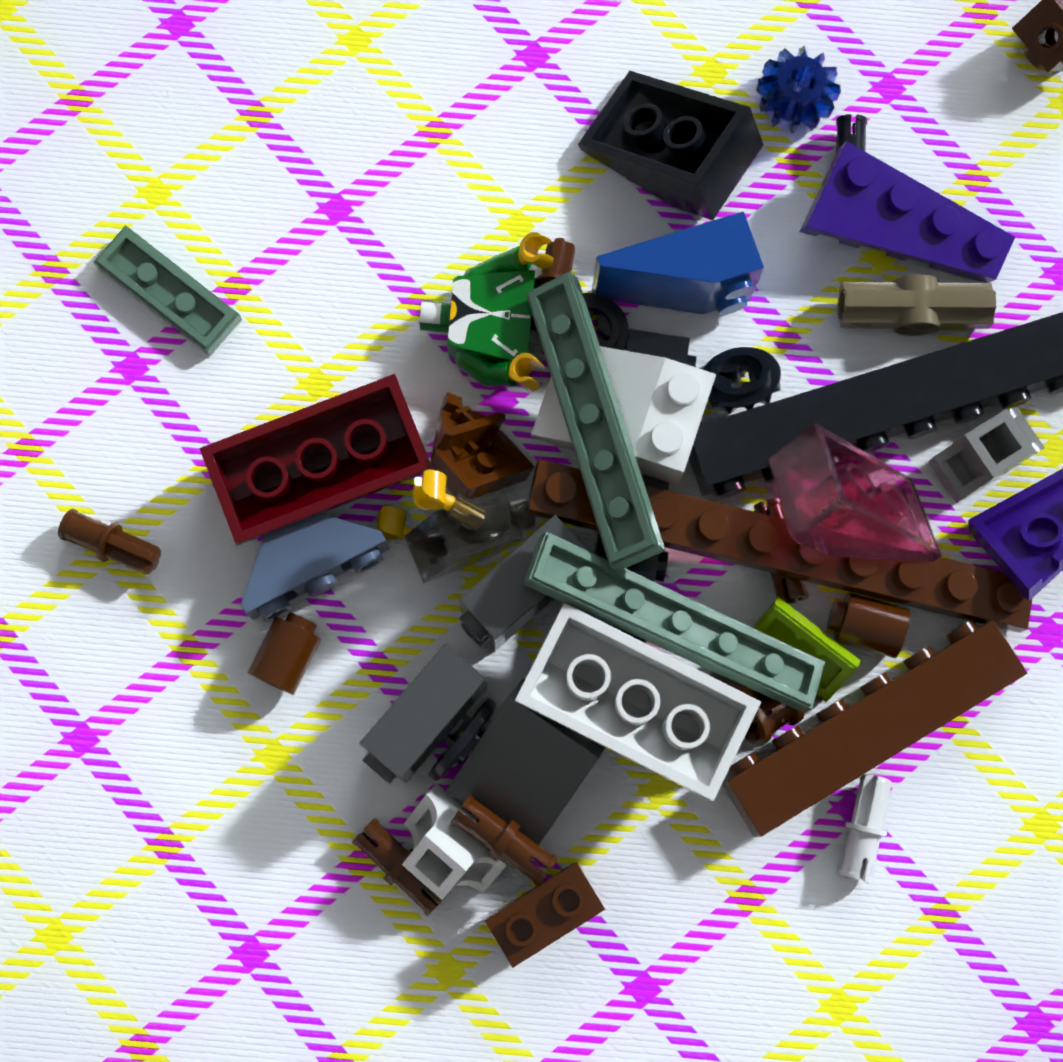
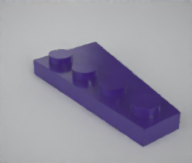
(1025, 534)

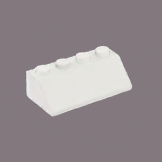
(638, 702)

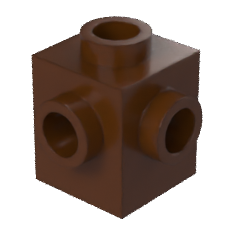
(1043, 35)

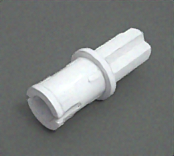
(866, 828)

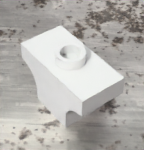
(443, 852)

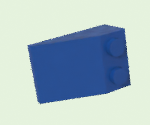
(686, 270)

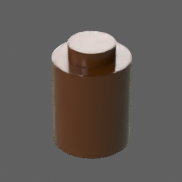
(869, 624)
(285, 653)

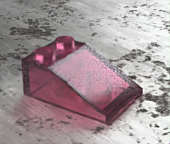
(849, 501)

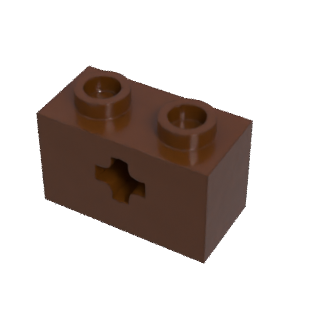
(544, 914)

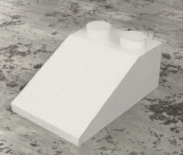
(659, 406)

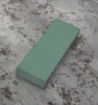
(167, 290)

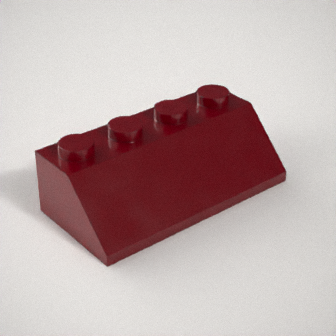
(315, 459)

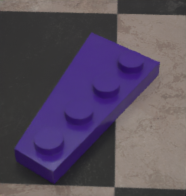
(890, 212)

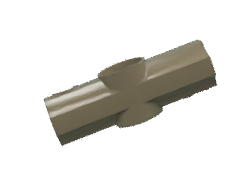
(916, 305)

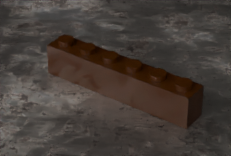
(872, 728)

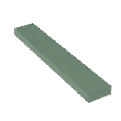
(595, 423)
(674, 622)

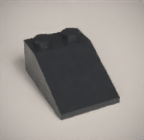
(675, 142)

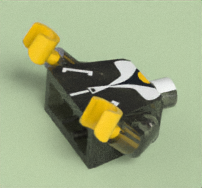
(460, 531)

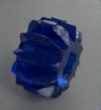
(785, 76)

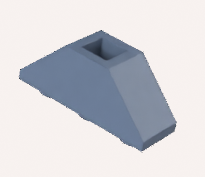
(308, 560)

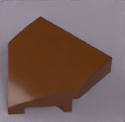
(475, 451)

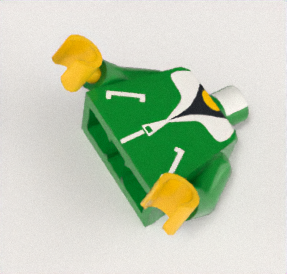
(492, 316)

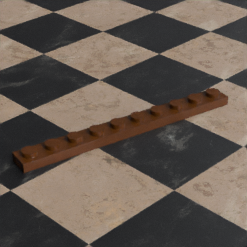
(766, 545)

